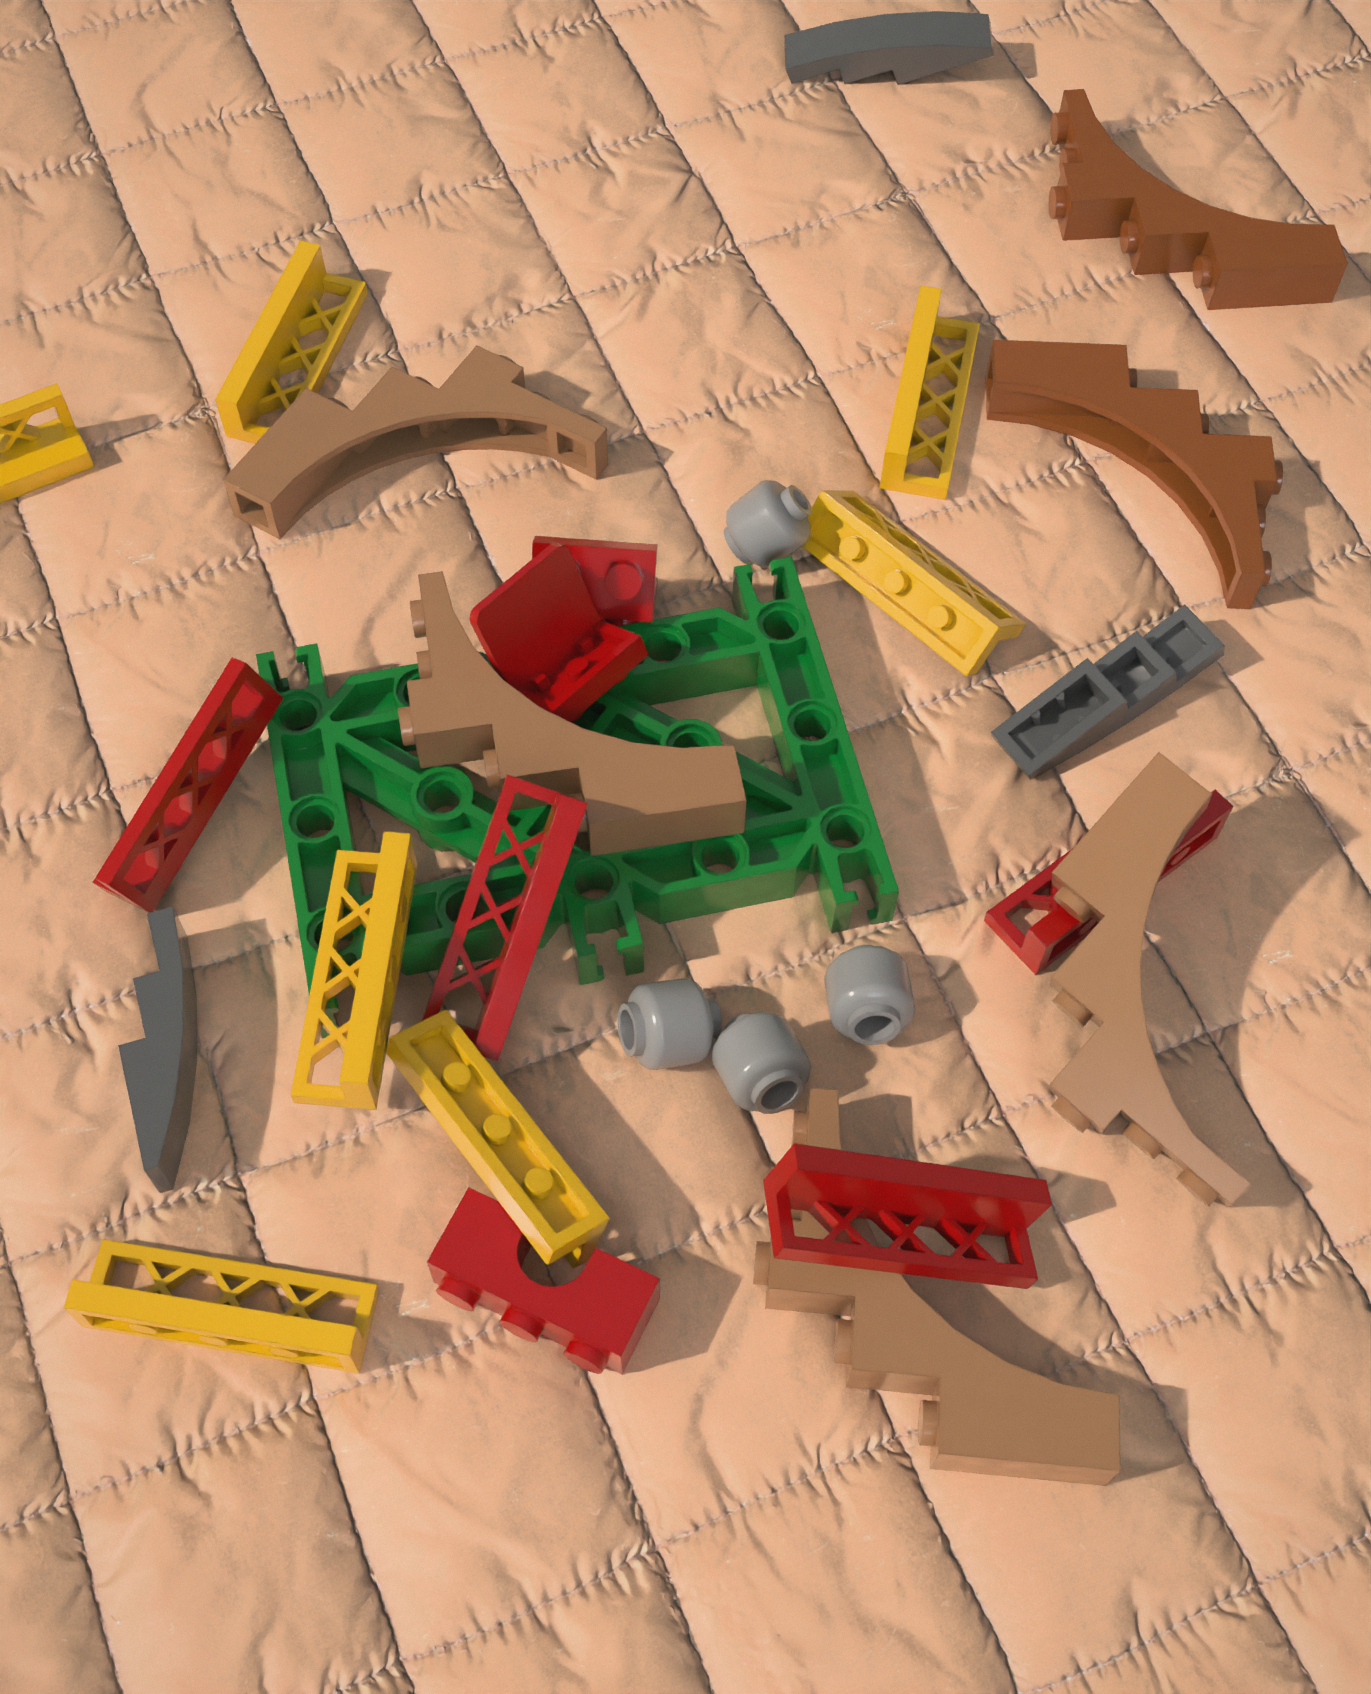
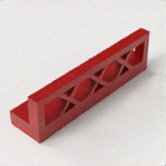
(189, 787)
(529, 918)
(1060, 930)
(900, 1193)

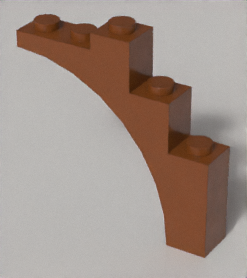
(1164, 231)
(1160, 432)

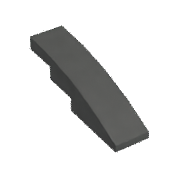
(901, 42)
(1109, 693)
(164, 1063)

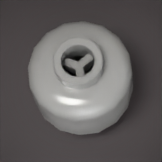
(768, 523)
(869, 994)
(668, 1024)
(761, 1062)

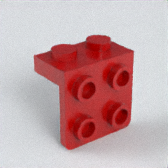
(616, 575)
(550, 638)

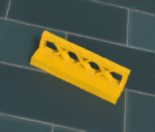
(276, 336)
(913, 389)
(40, 453)
(908, 580)
(372, 976)
(499, 1139)
(224, 1322)

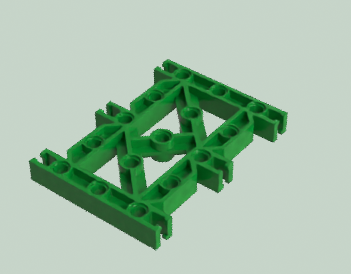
(788, 819)

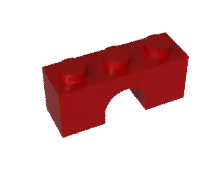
(592, 1316)

